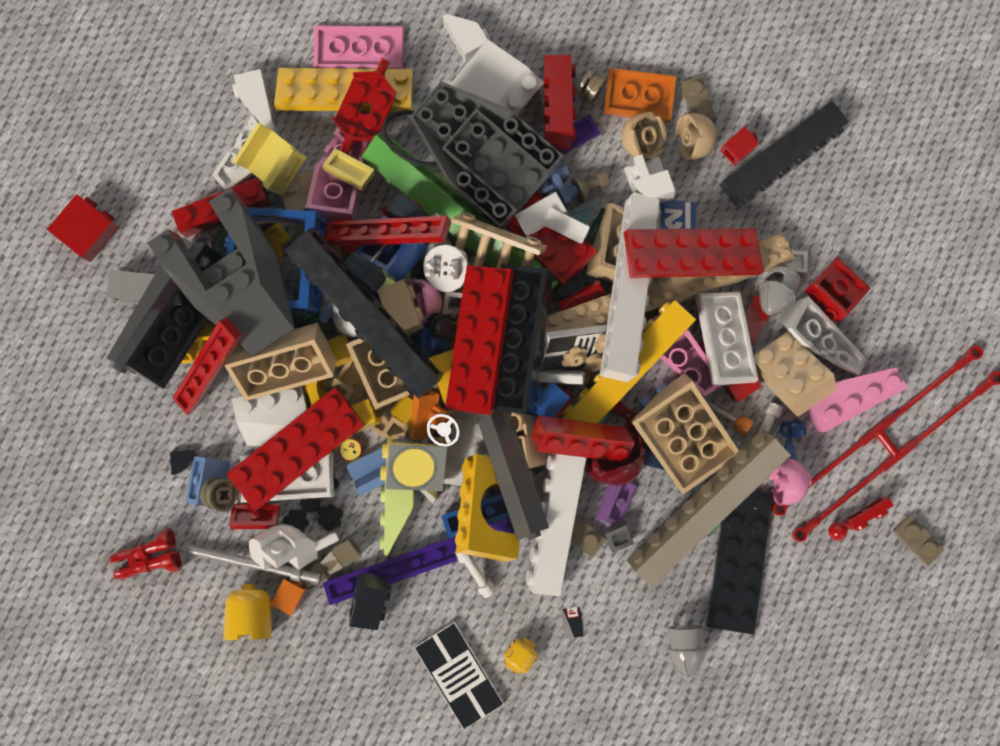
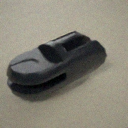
(443, 326)

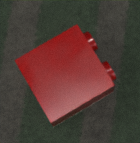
(83, 227)

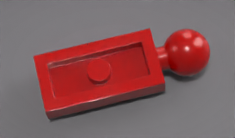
(859, 520)

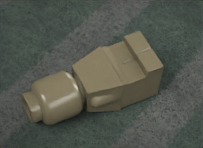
(335, 558)

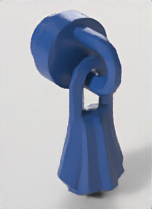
(798, 431)

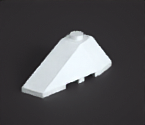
(821, 335)

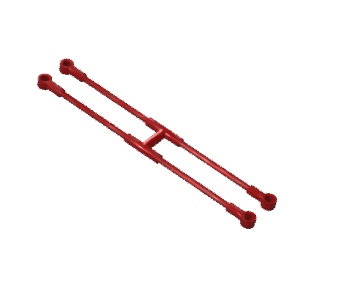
(896, 454)

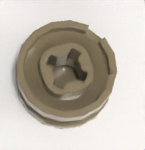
(591, 85)
(219, 494)

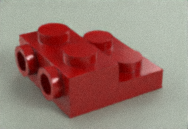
(837, 290)

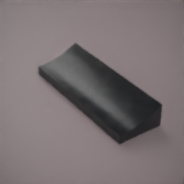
(167, 328)
(523, 339)

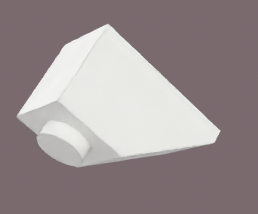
(465, 34)

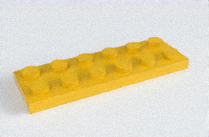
(326, 87)

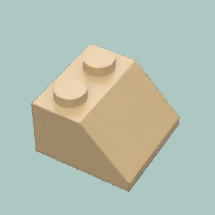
(400, 304)

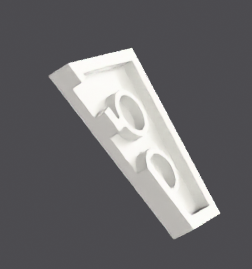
(229, 173)

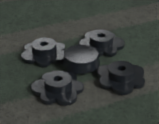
(311, 505)

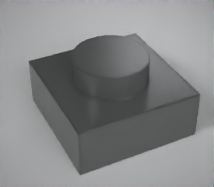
(618, 536)

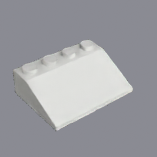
(498, 78)

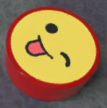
(350, 449)

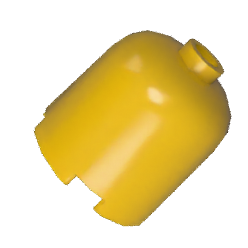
(247, 614)

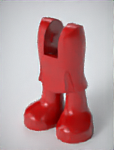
(141, 558)

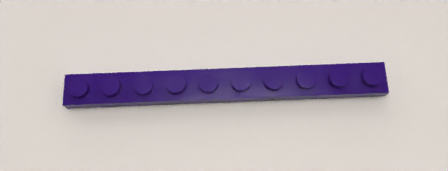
(404, 565)

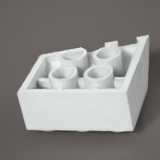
(267, 415)

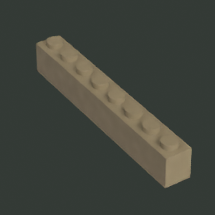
(708, 507)

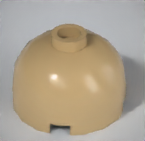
(698, 133)
(644, 135)

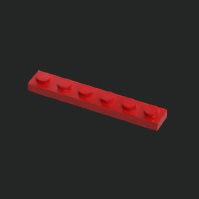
(388, 231)
(207, 365)

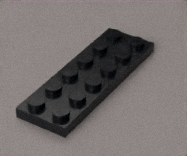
(740, 565)

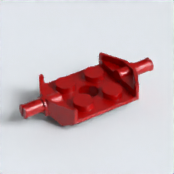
(365, 88)

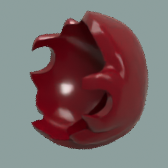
(615, 472)

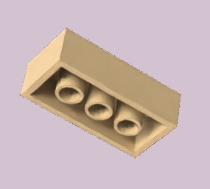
(288, 363)

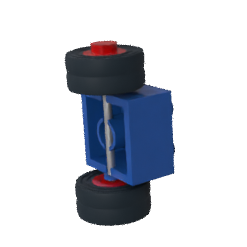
(393, 261)

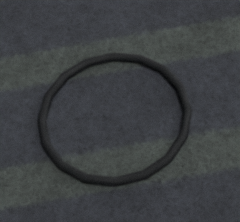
(391, 146)

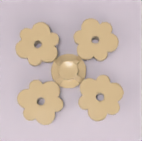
(592, 363)

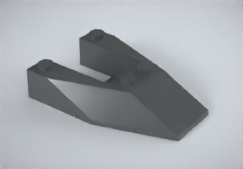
(240, 286)

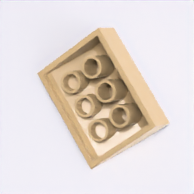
(684, 434)

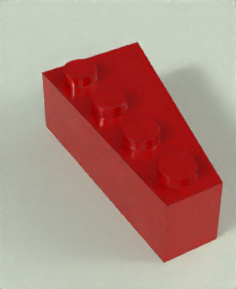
(558, 101)

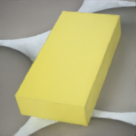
(348, 169)

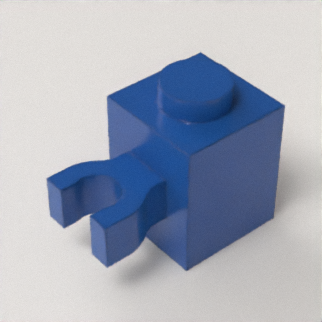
(428, 342)
(549, 400)

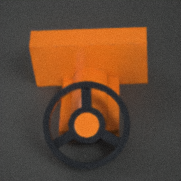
(428, 417)

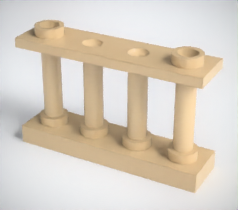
(467, 221)

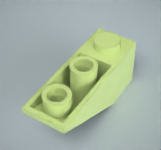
(398, 509)

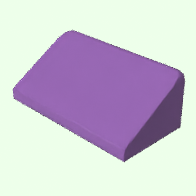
(615, 503)

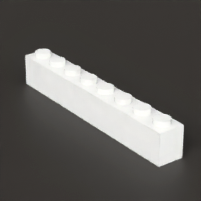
(628, 297)

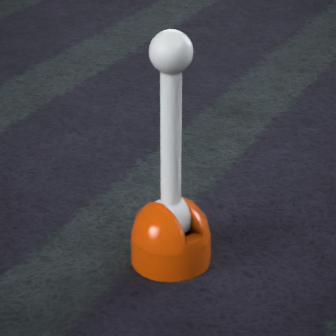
(741, 424)

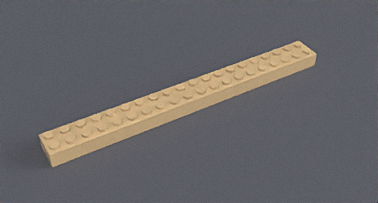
(774, 252)

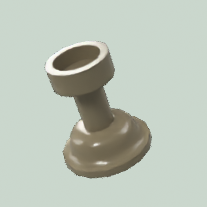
(601, 180)

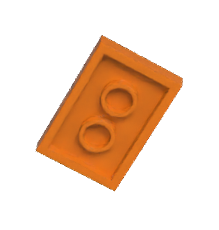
(639, 92)

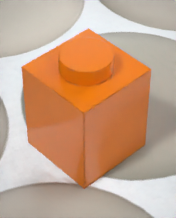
(289, 596)

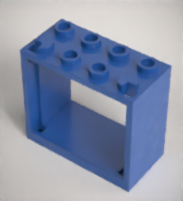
(309, 294)

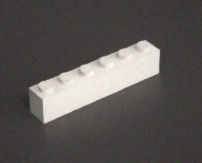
(559, 505)

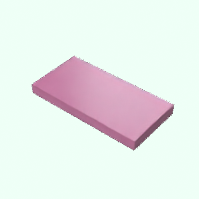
(358, 46)

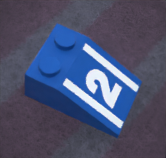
(677, 215)

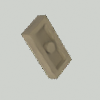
(697, 97)
(586, 537)
(918, 540)

